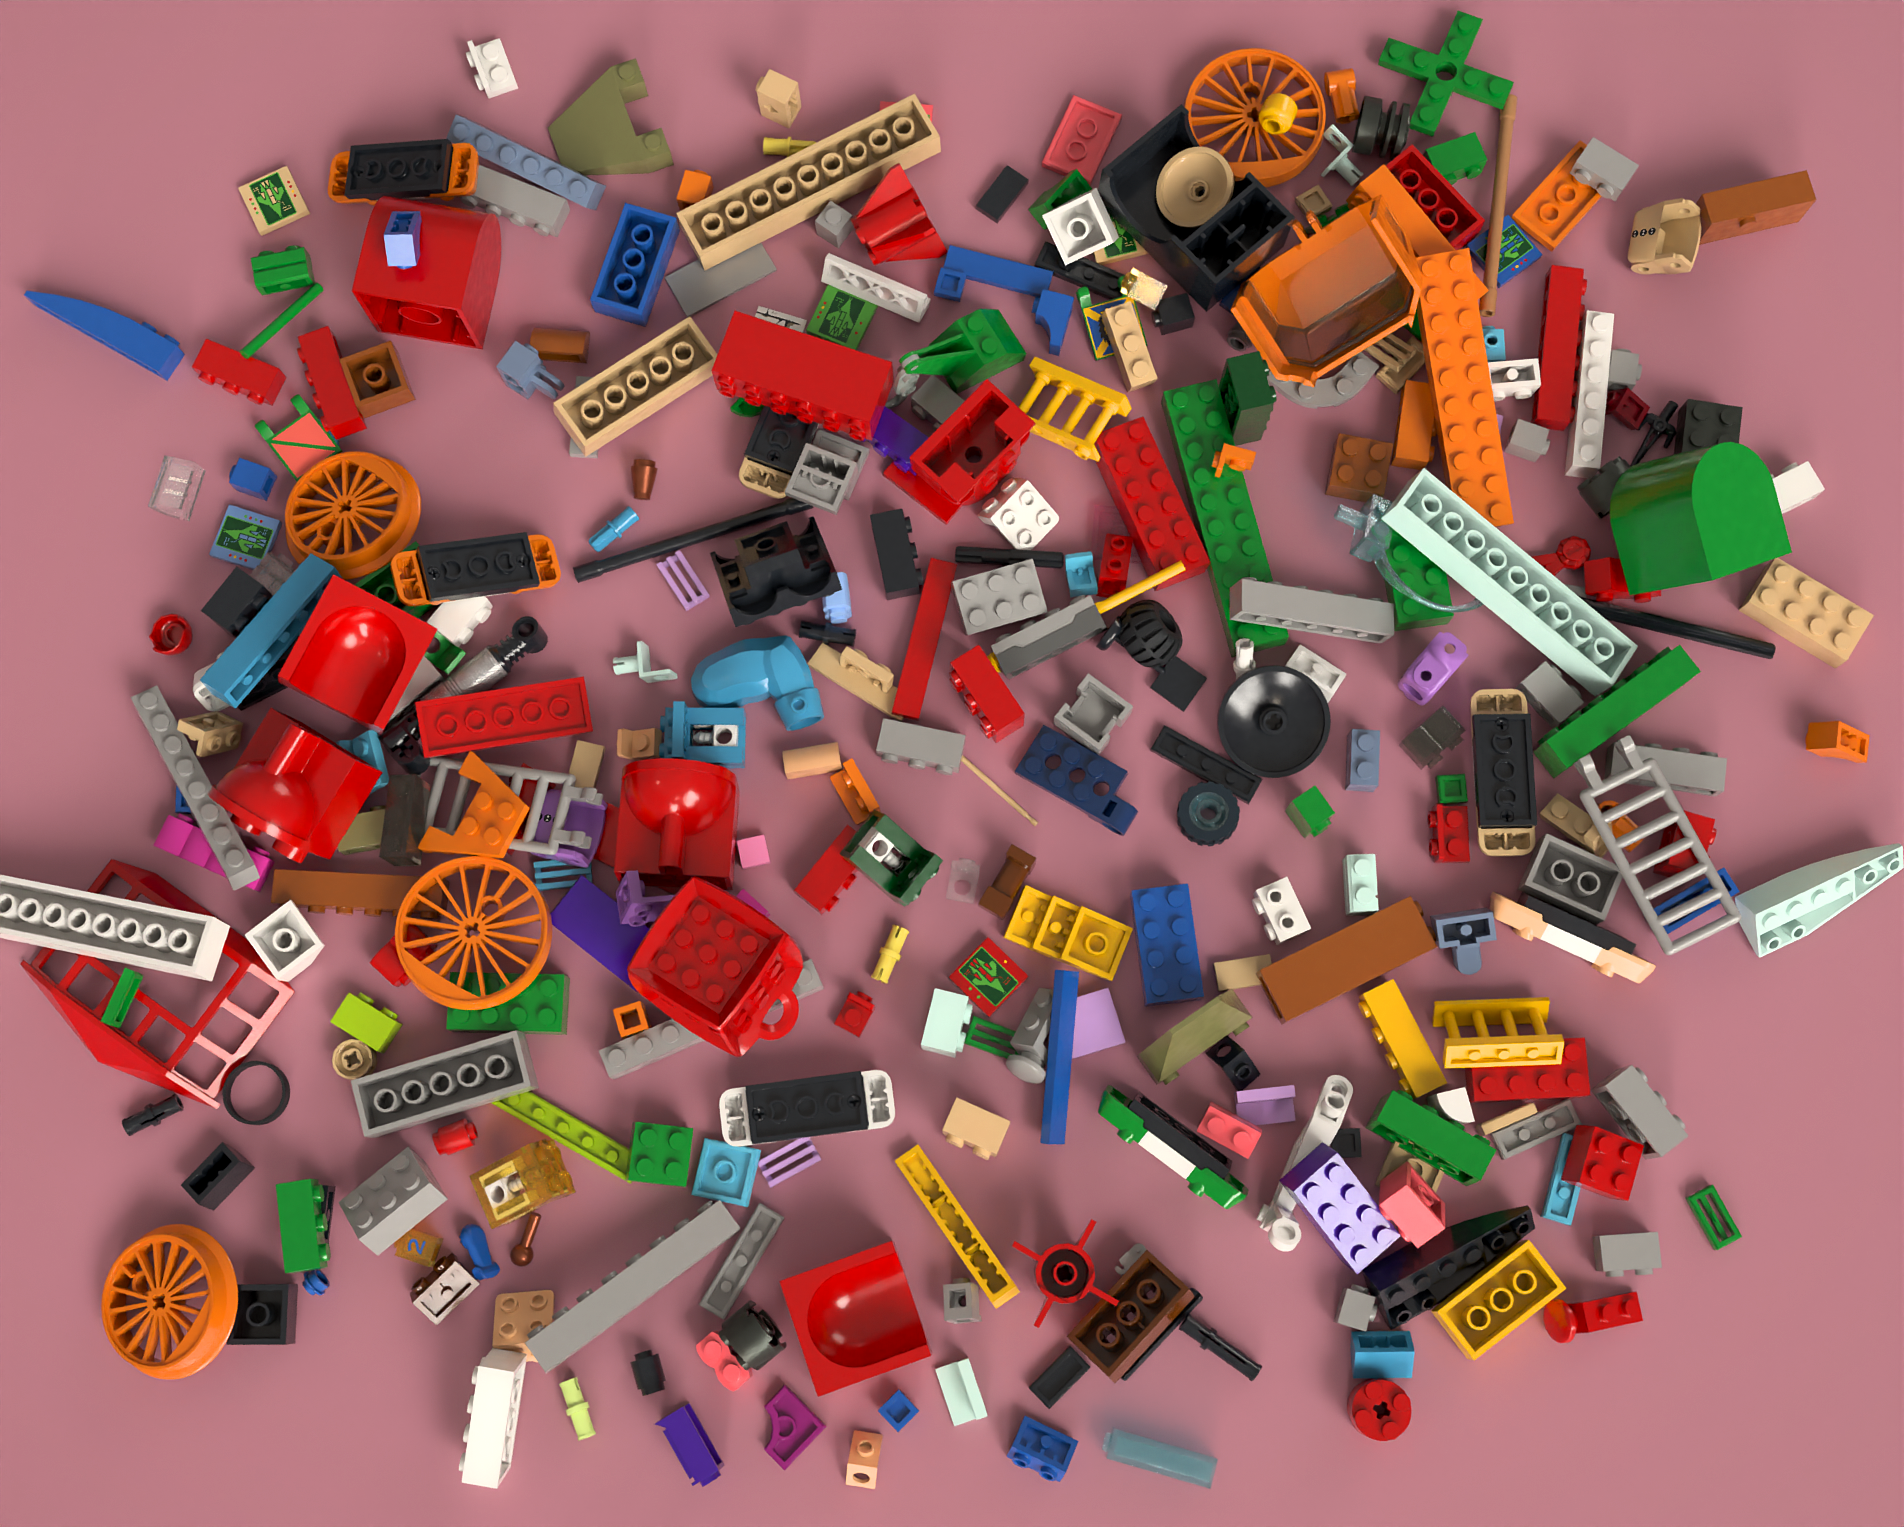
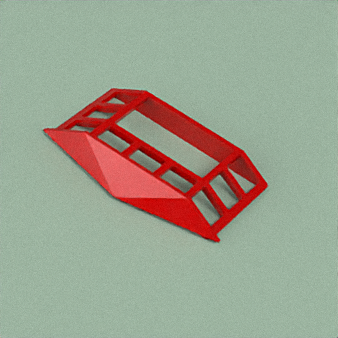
(124, 1052)

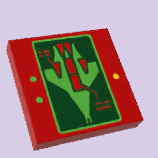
(988, 977)

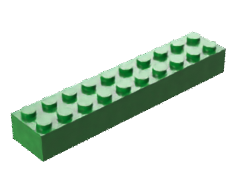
(1219, 505)

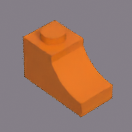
(1837, 741)

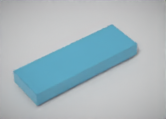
(1561, 1196)

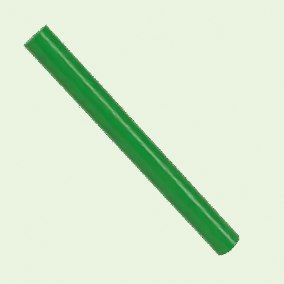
(281, 320)

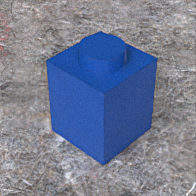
(252, 479)

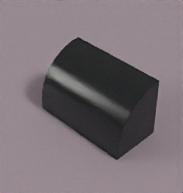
(217, 1176)

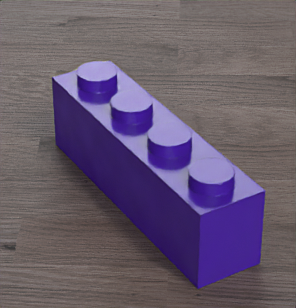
(896, 439)

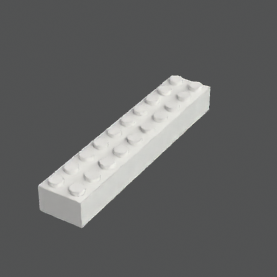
(111, 928)

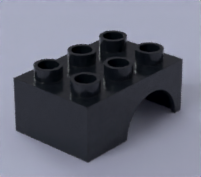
(1202, 259)

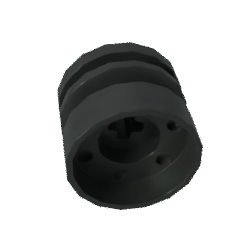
(1381, 128)

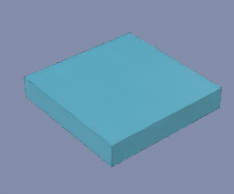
(726, 1172)

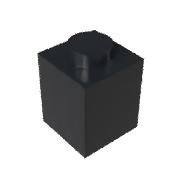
(1173, 314)

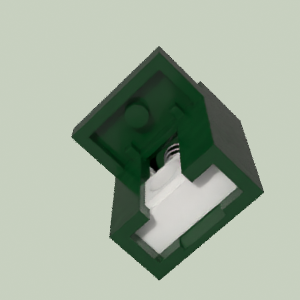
(908, 871)

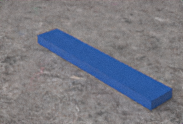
(1059, 1057)

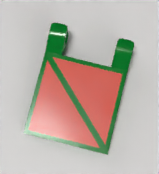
(300, 442)

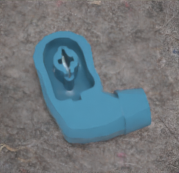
(756, 671)

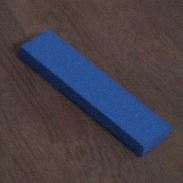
(998, 271)

